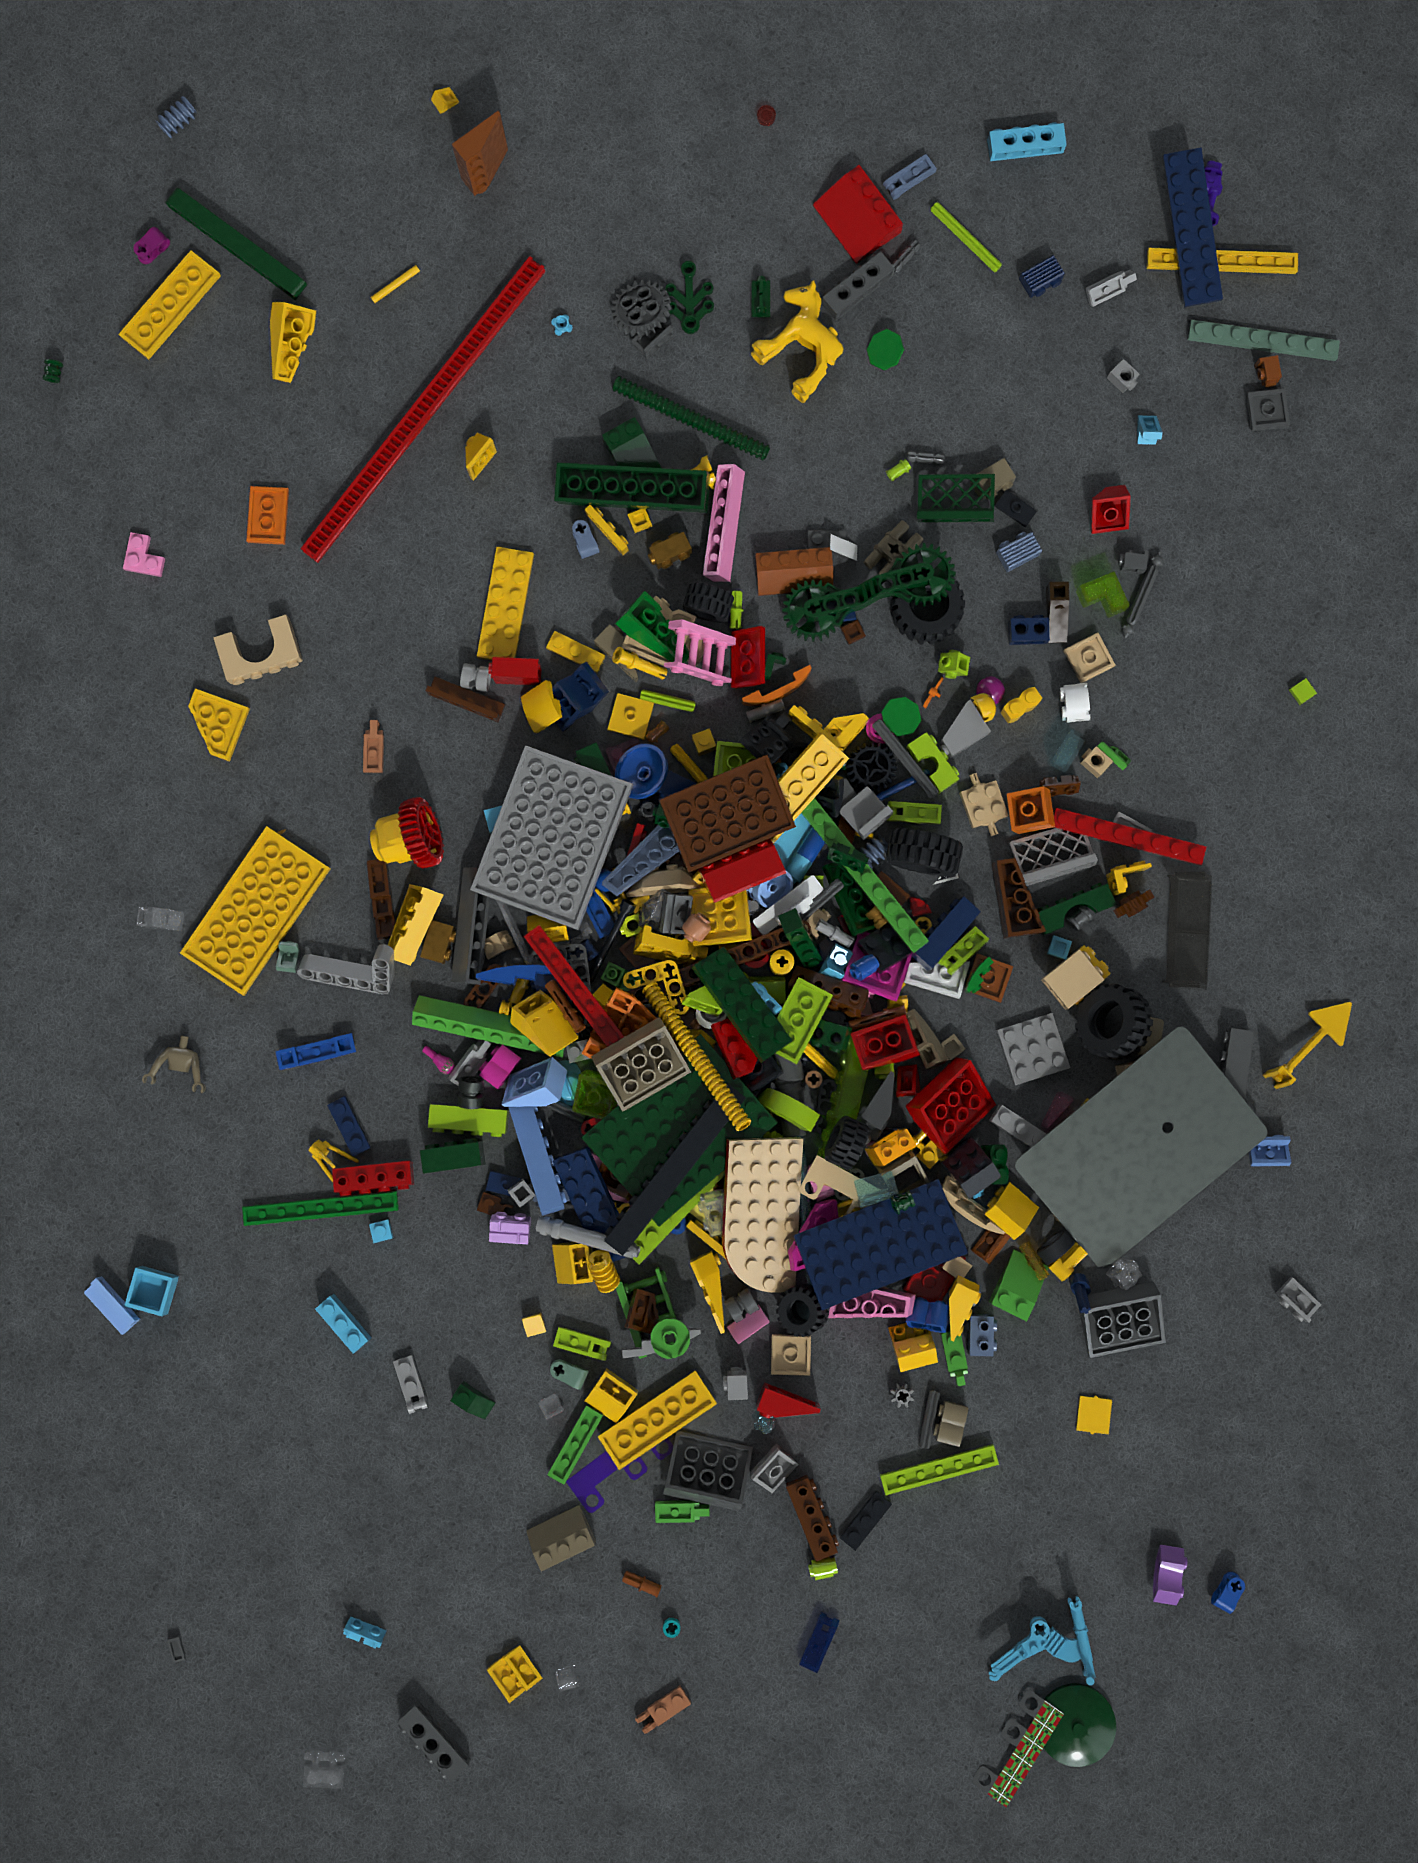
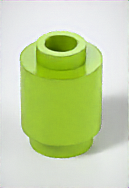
(823, 1568)

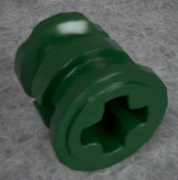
(52, 370)
(902, 1202)

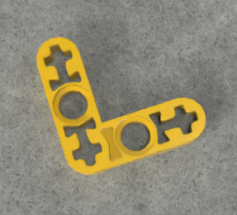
(660, 975)

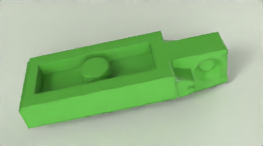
(955, 1357)
(680, 1511)

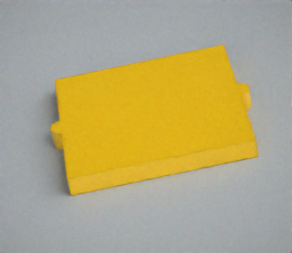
(1094, 1415)

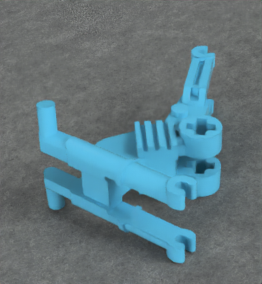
(1054, 1642)

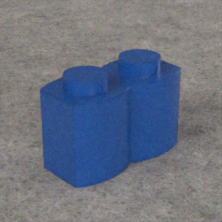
(929, 1315)

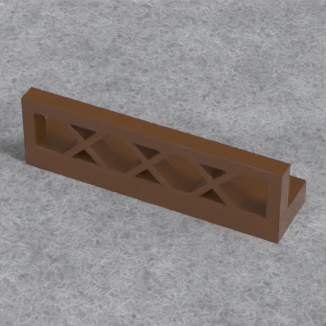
(466, 699)

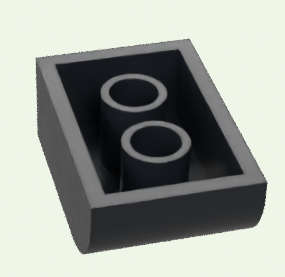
(969, 1167)

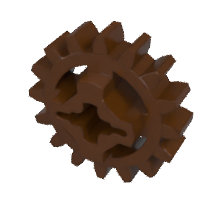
(1133, 903)

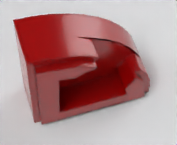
(919, 907)

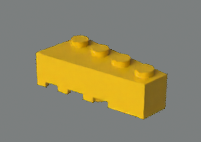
(413, 922)

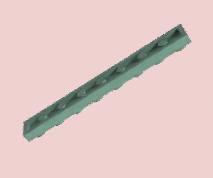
(1263, 340)

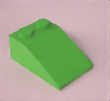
(1017, 1287)

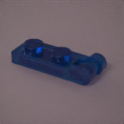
(818, 1643)

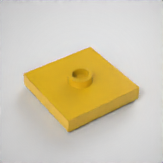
(630, 716)

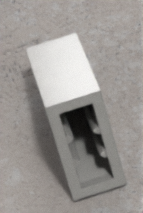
(964, 731)

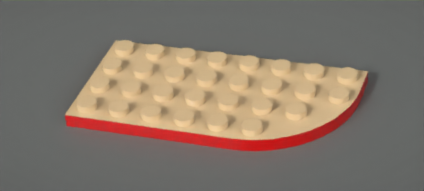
(762, 1209)

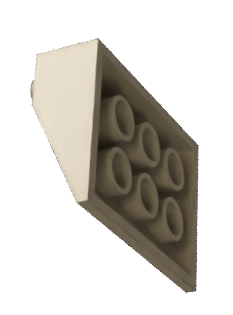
(641, 1064)

